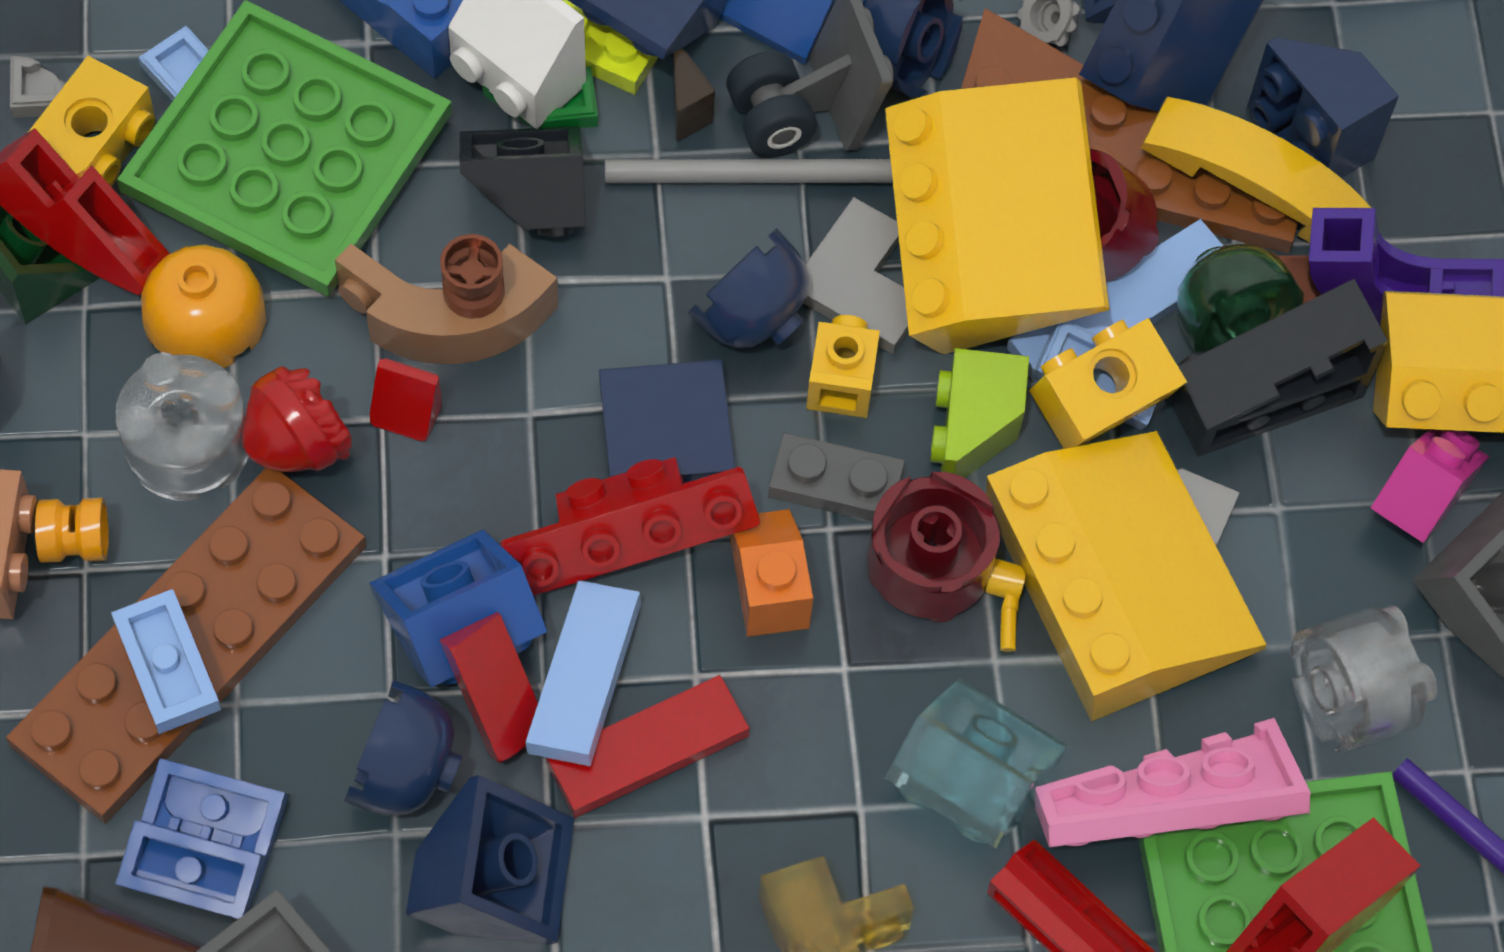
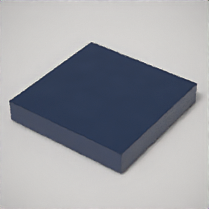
(666, 415)

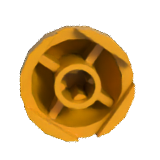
(203, 305)

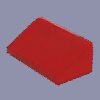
(492, 684)

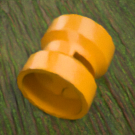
(71, 530)

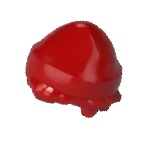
(292, 425)

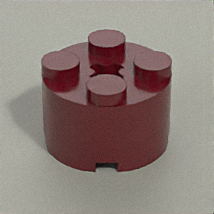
(1124, 215)
(901, 551)

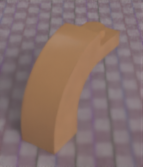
(422, 327)

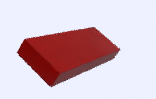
(652, 745)

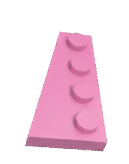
(1168, 793)

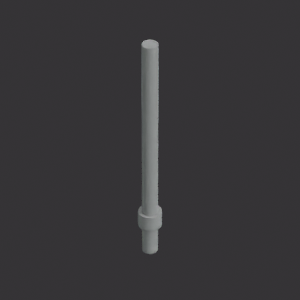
(748, 171)

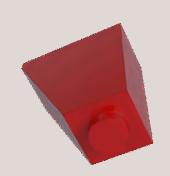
(1331, 895)

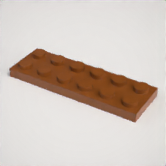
(239, 596)

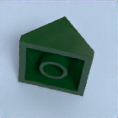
(33, 272)

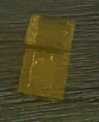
(809, 916)

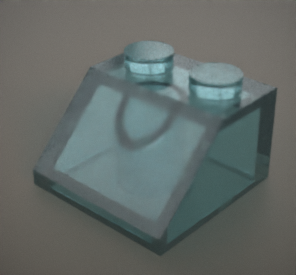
(974, 763)

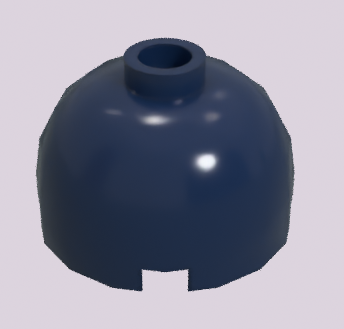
(916, 38)
(757, 297)
(405, 754)

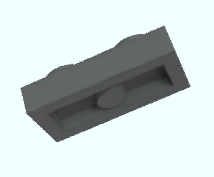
(832, 476)

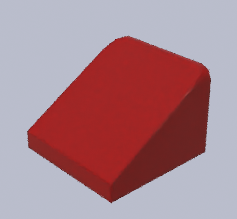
(405, 400)

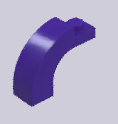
(1349, 247)

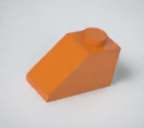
(772, 575)

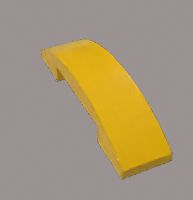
(1248, 158)

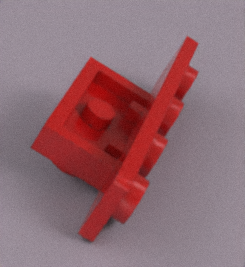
(631, 521)

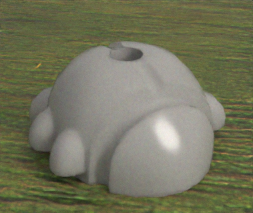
(1042, 21)

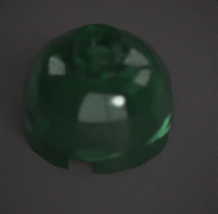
(1232, 293)

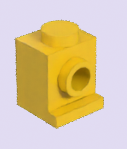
(843, 367)

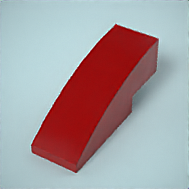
(76, 213)

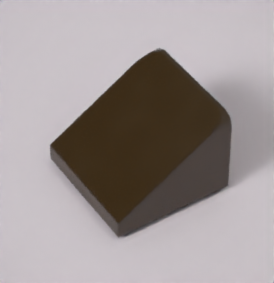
(692, 97)

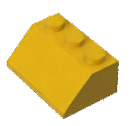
(1441, 362)

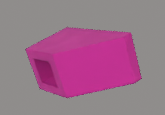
(1430, 481)

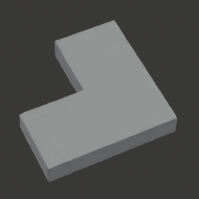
(847, 276)

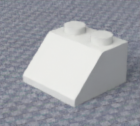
(522, 52)

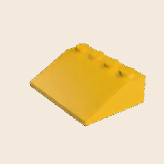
(995, 212)
(1121, 569)

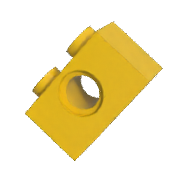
(97, 101)
(1141, 373)

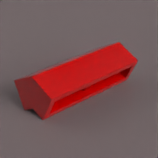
(1058, 906)

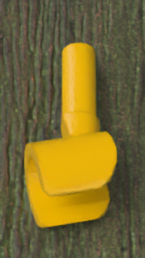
(1007, 582)

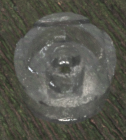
(182, 426)
(1361, 678)

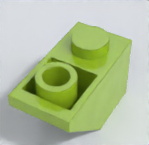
(983, 408)

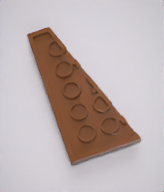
(1013, 56)

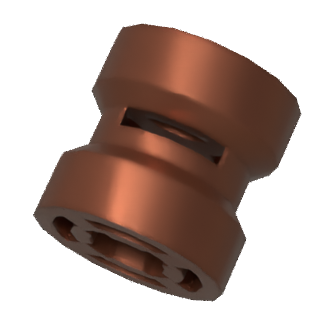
(471, 261)

